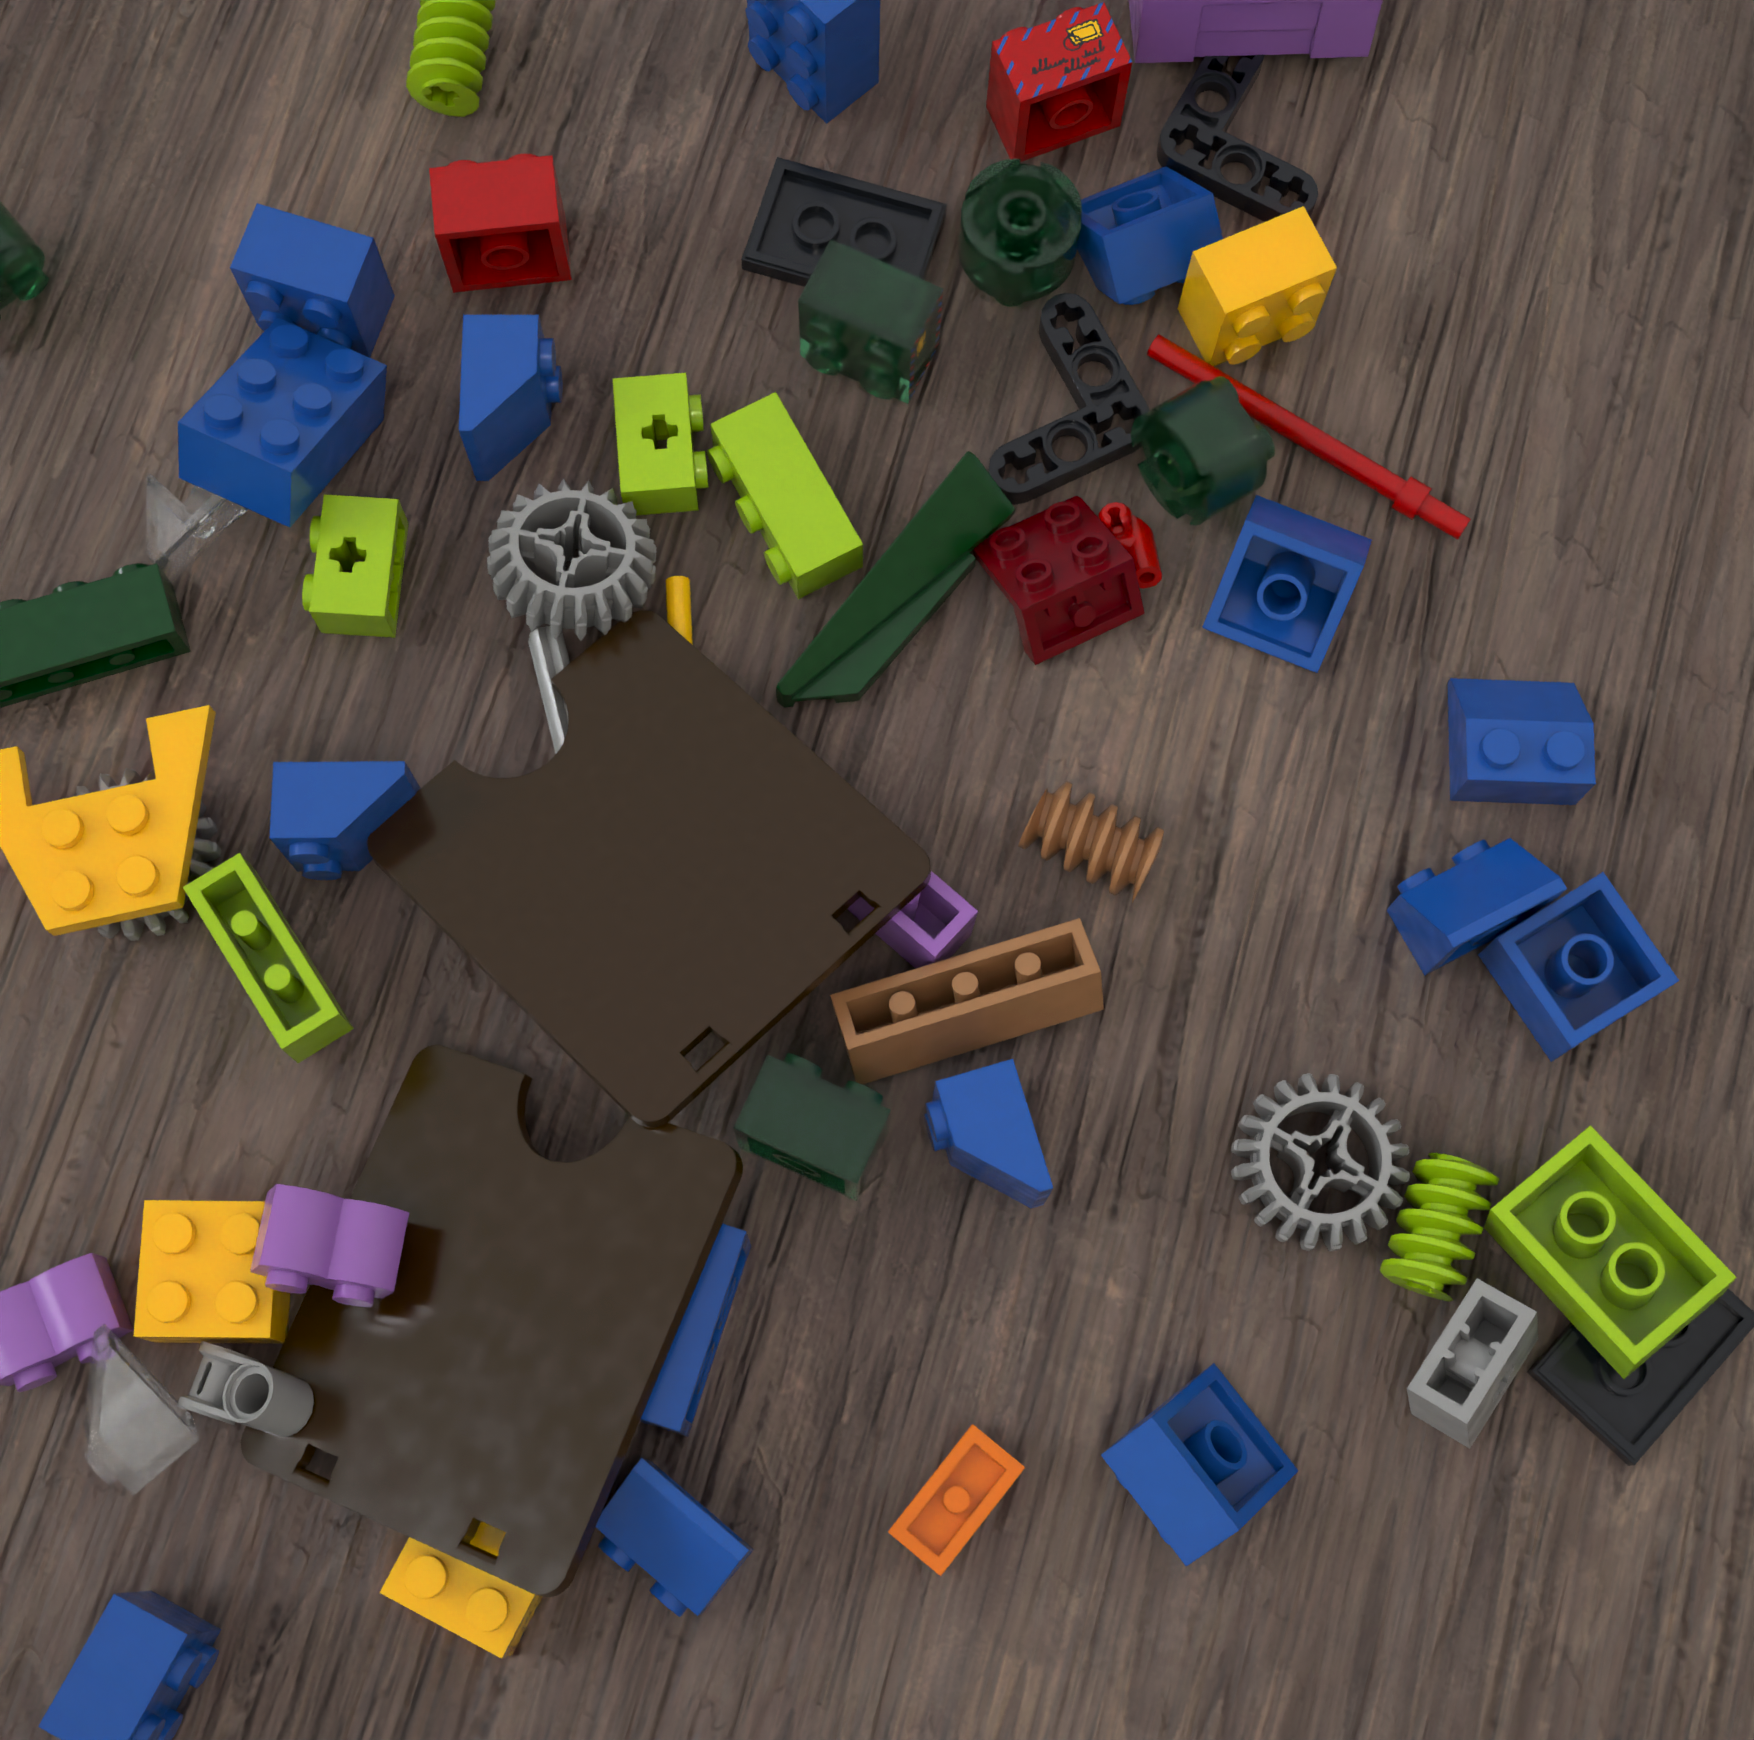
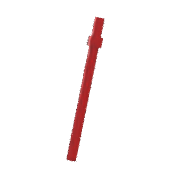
(1409, 497)

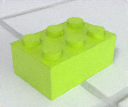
(1608, 1251)

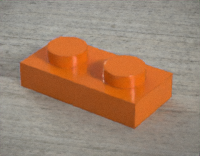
(956, 1500)

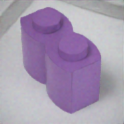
(329, 1244)
(56, 1319)

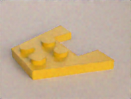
(115, 848)

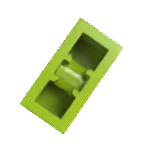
(651, 411)
(370, 595)

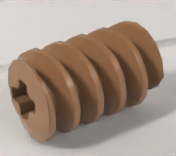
(1092, 839)

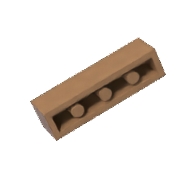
(968, 1001)

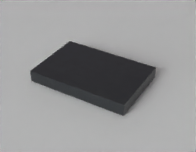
(812, 206)
(1638, 1409)

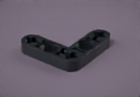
(1209, 133)
(1095, 407)

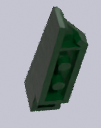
(900, 589)

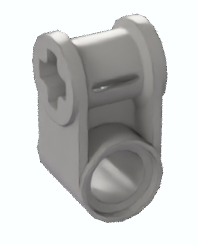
(248, 1393)

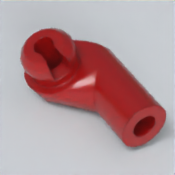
(1136, 539)

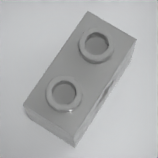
(1473, 1363)

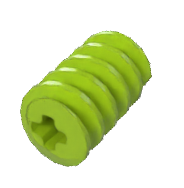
(450, 55)
(1437, 1225)

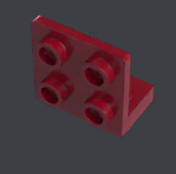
(1062, 577)

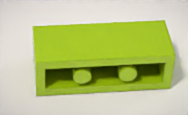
(784, 496)
(268, 958)

